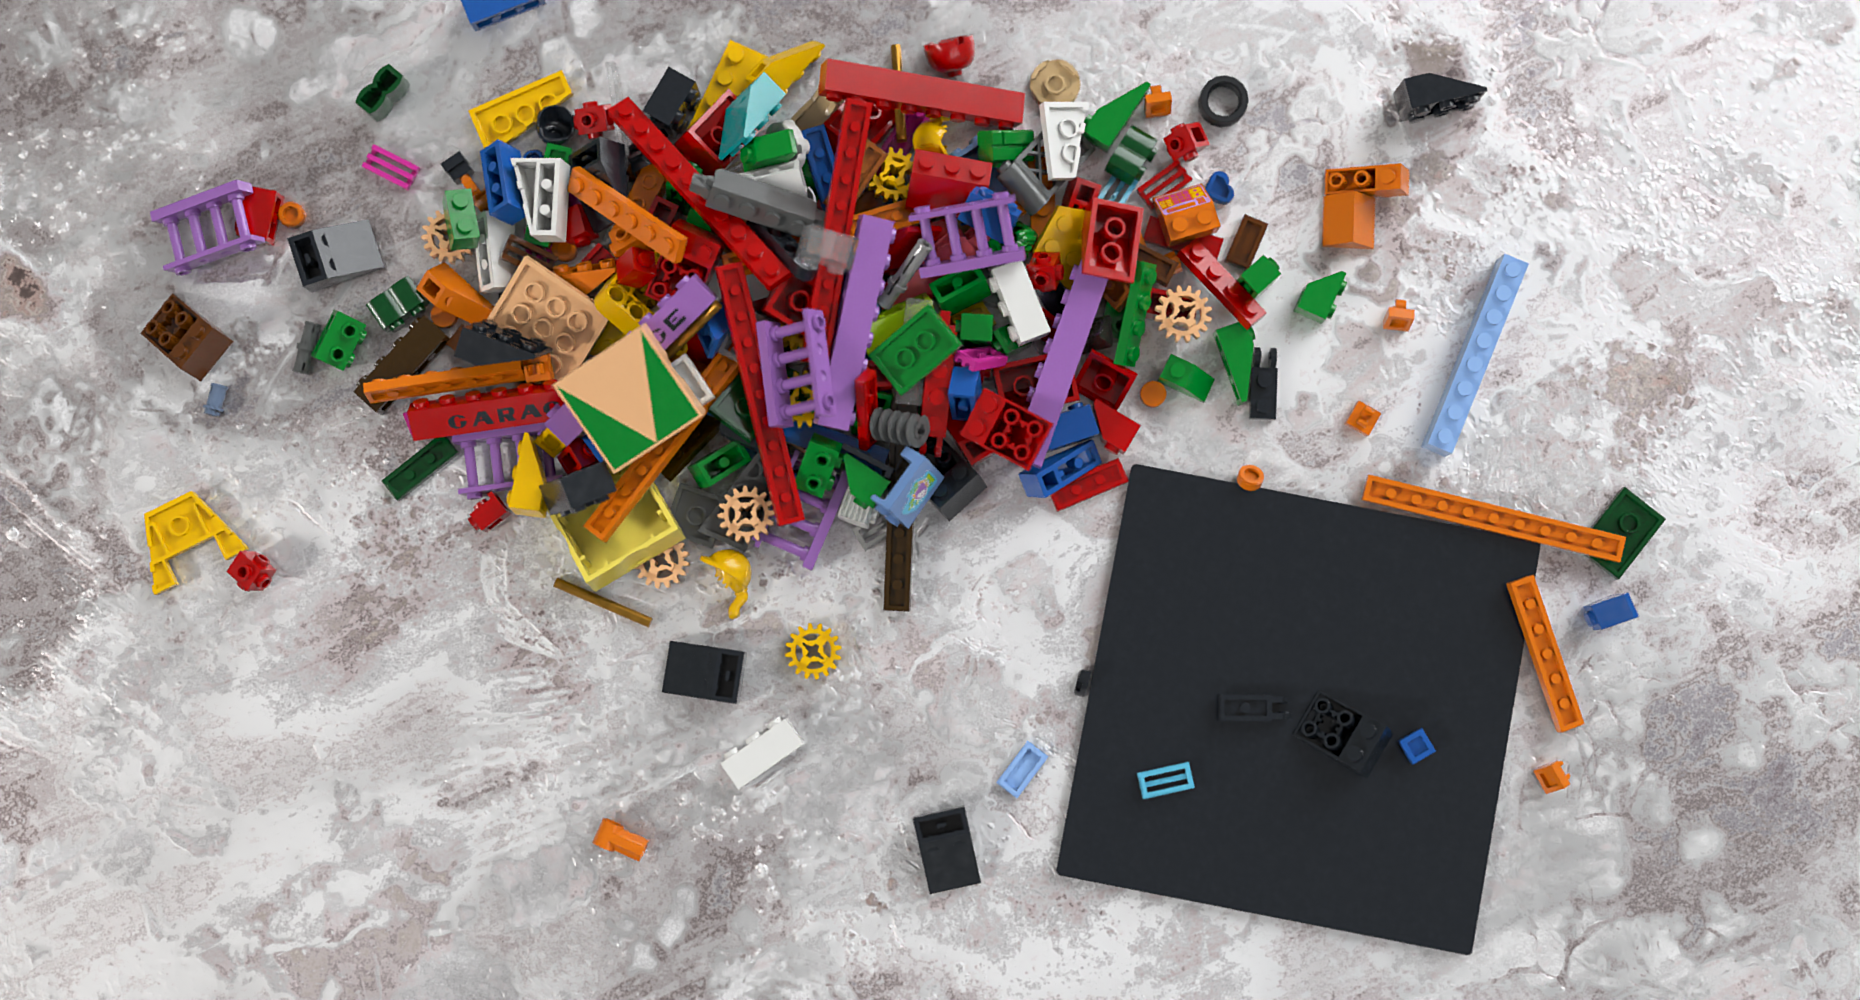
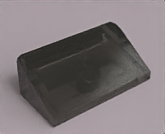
(1099, 335)

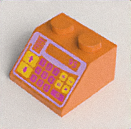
(1186, 215)

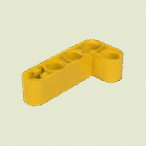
(624, 309)

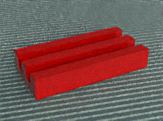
(1181, 172)

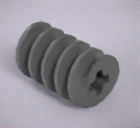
(899, 427)

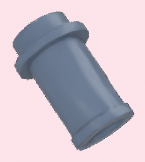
(215, 400)

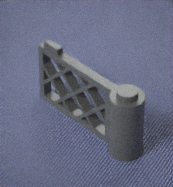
(1022, 181)

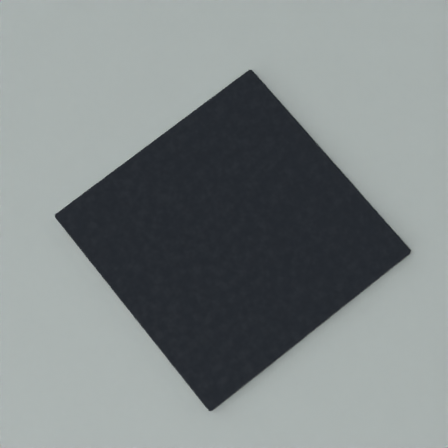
(1286, 601)

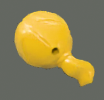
(929, 135)
(736, 574)

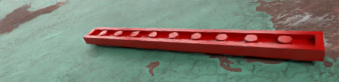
(679, 173)
(841, 205)
(770, 440)

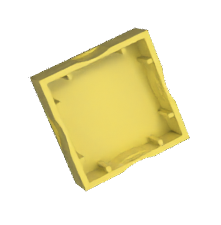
(640, 537)

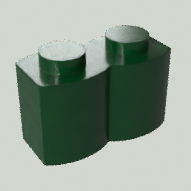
(385, 90)
(1131, 155)
(398, 304)

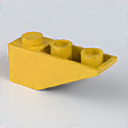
(787, 65)
(527, 475)

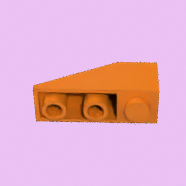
(1374, 180)
(586, 275)
(454, 294)

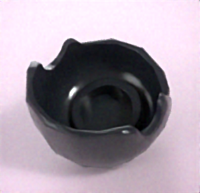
(555, 125)

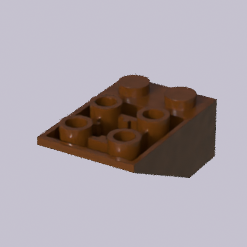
(186, 337)

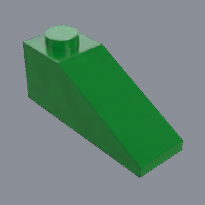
(1109, 120)
(1236, 352)

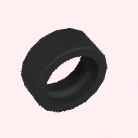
(1227, 82)

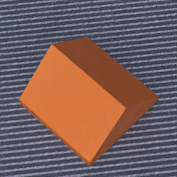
(1348, 221)

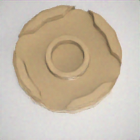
(1054, 82)

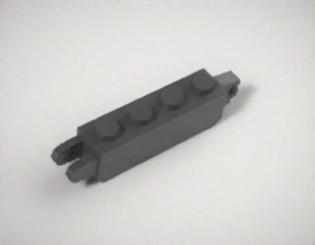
(757, 201)

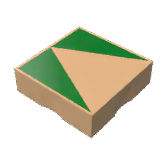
(629, 398)

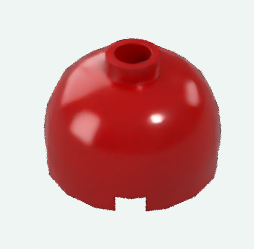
(951, 54)

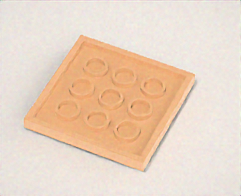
(553, 311)

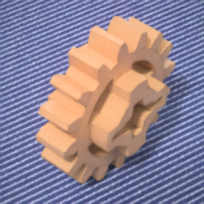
(444, 251)
(1187, 323)
(754, 505)
(655, 571)

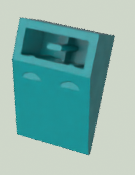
(749, 112)

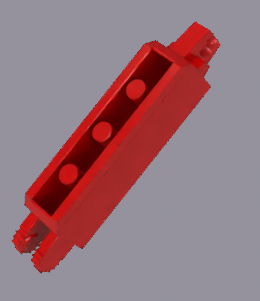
(935, 396)

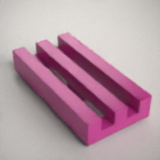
(372, 158)
(981, 358)

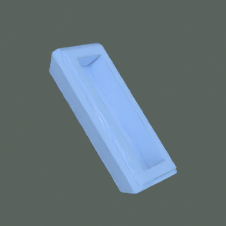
(1022, 769)

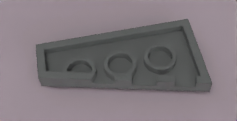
(751, 477)

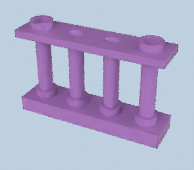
(191, 209)
(984, 256)
(775, 374)
(494, 439)
(817, 530)

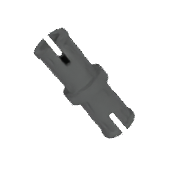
(306, 347)

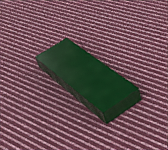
(420, 467)

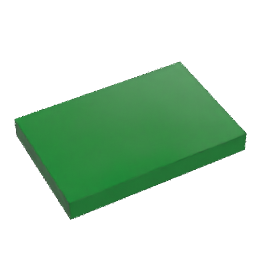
(915, 349)

